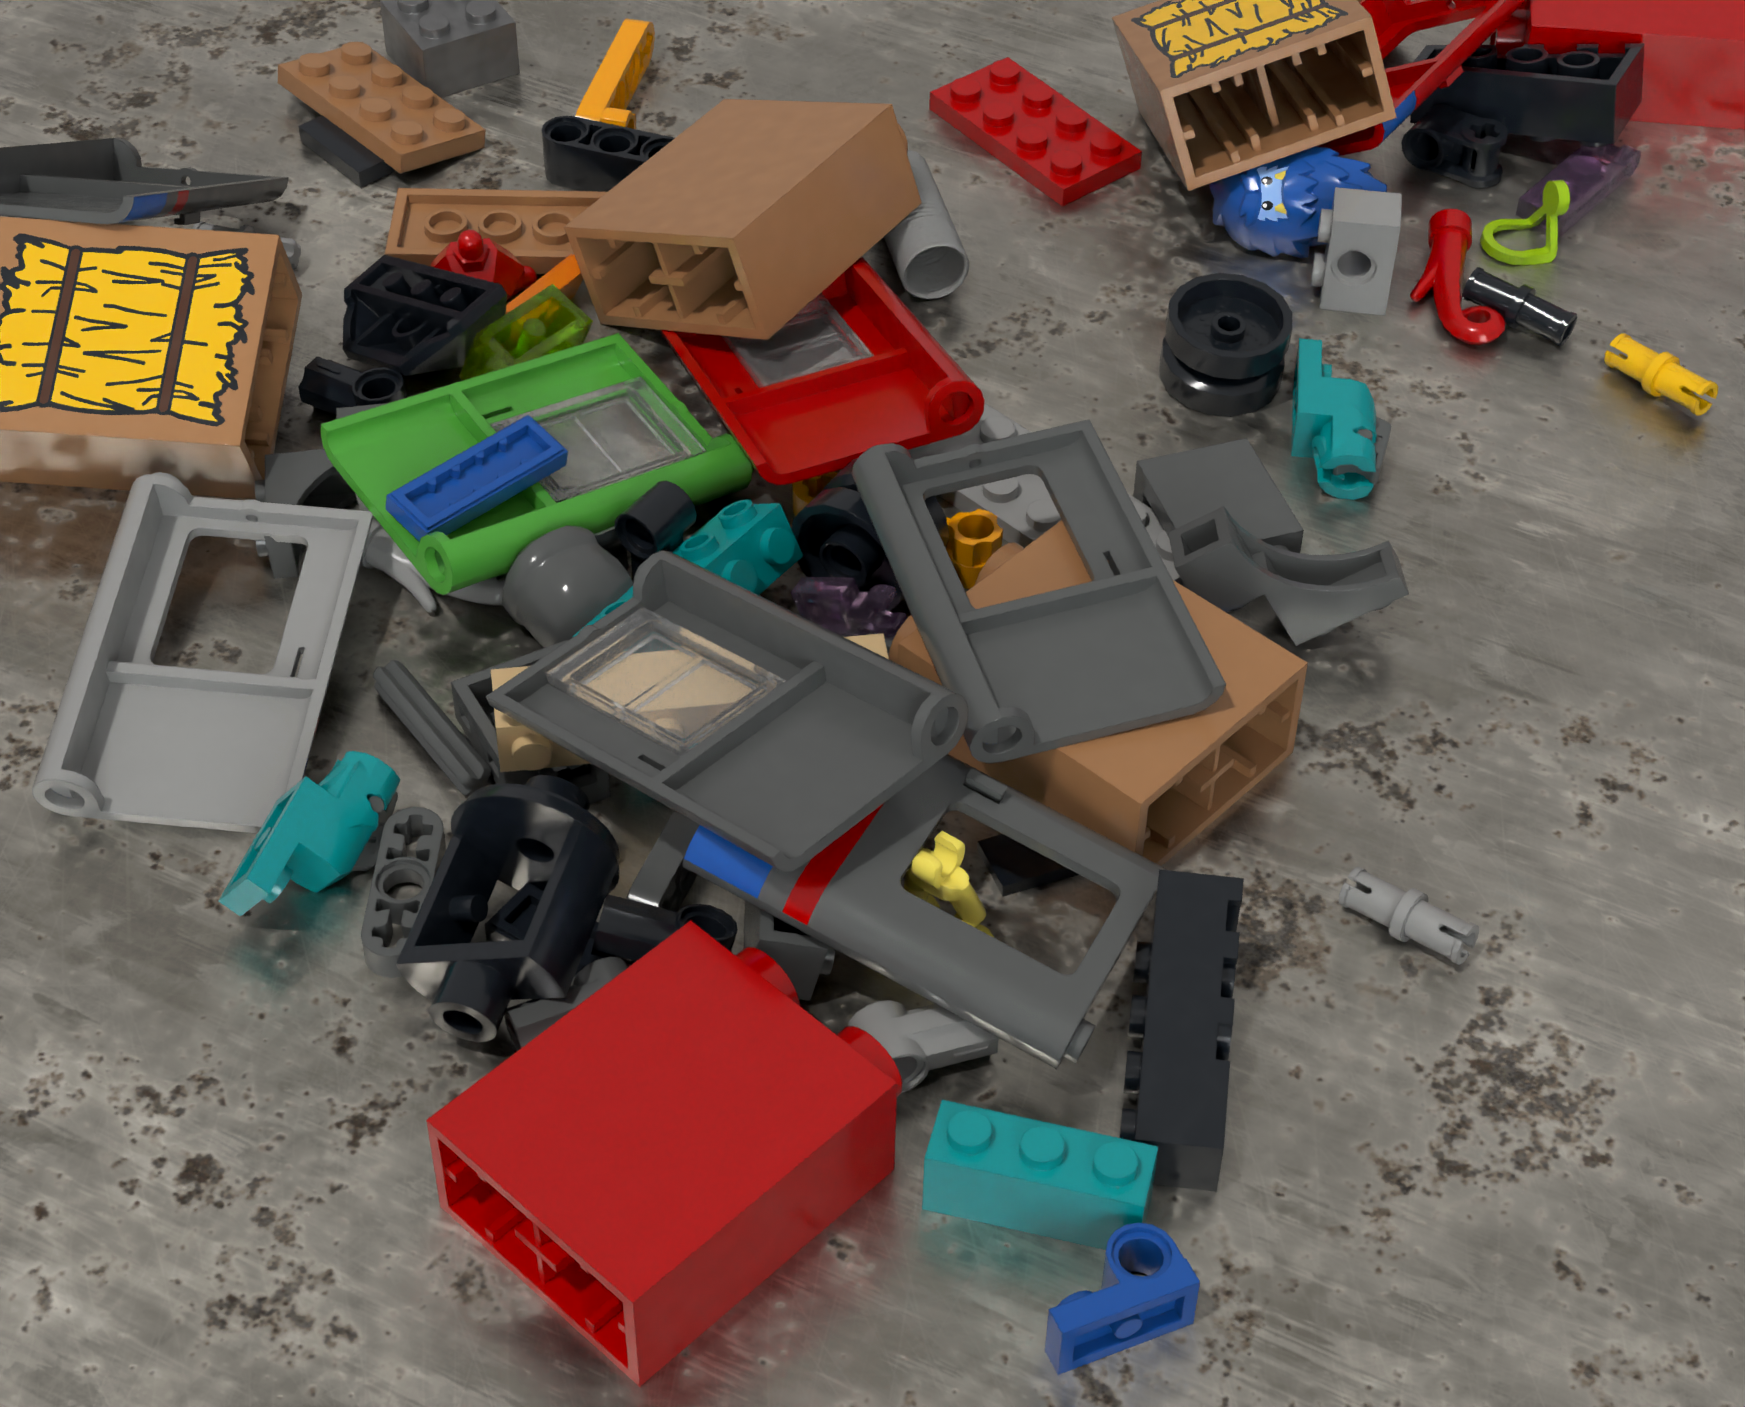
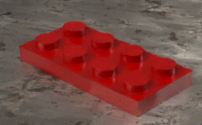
(1035, 131)

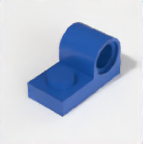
(1128, 1306)

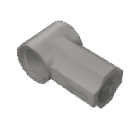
(923, 1037)

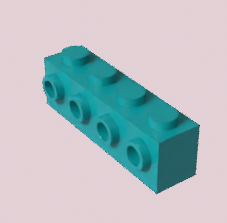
(742, 544)

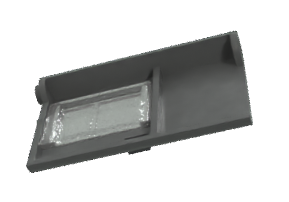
(737, 712)

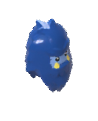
(1282, 201)

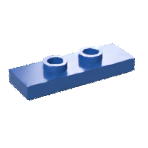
(477, 479)

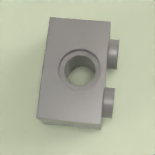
(1359, 251)

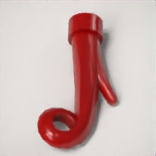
(1448, 242)

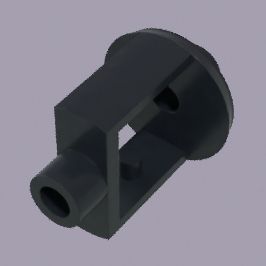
(516, 837)

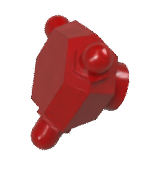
(485, 261)

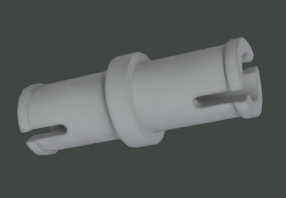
(1409, 915)

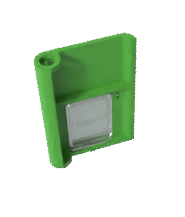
(592, 398)

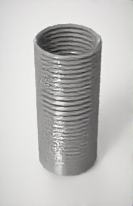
(925, 230)

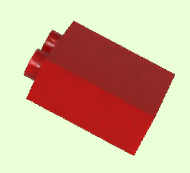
(1689, 50)
(667, 1146)

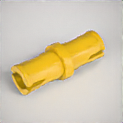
(1661, 374)

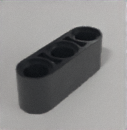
(594, 153)

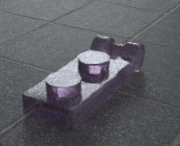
(1586, 179)

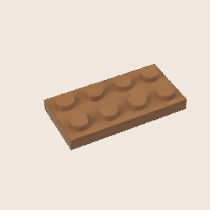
(381, 106)
(519, 220)

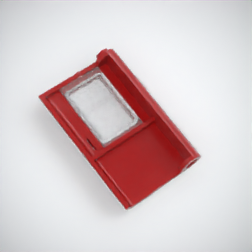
(832, 381)

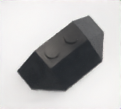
(416, 316)

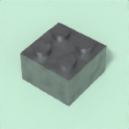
(451, 42)

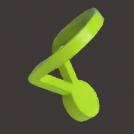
(1555, 202)

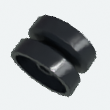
(1225, 344)
(841, 540)

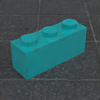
(1035, 1175)

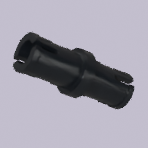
(1520, 306)

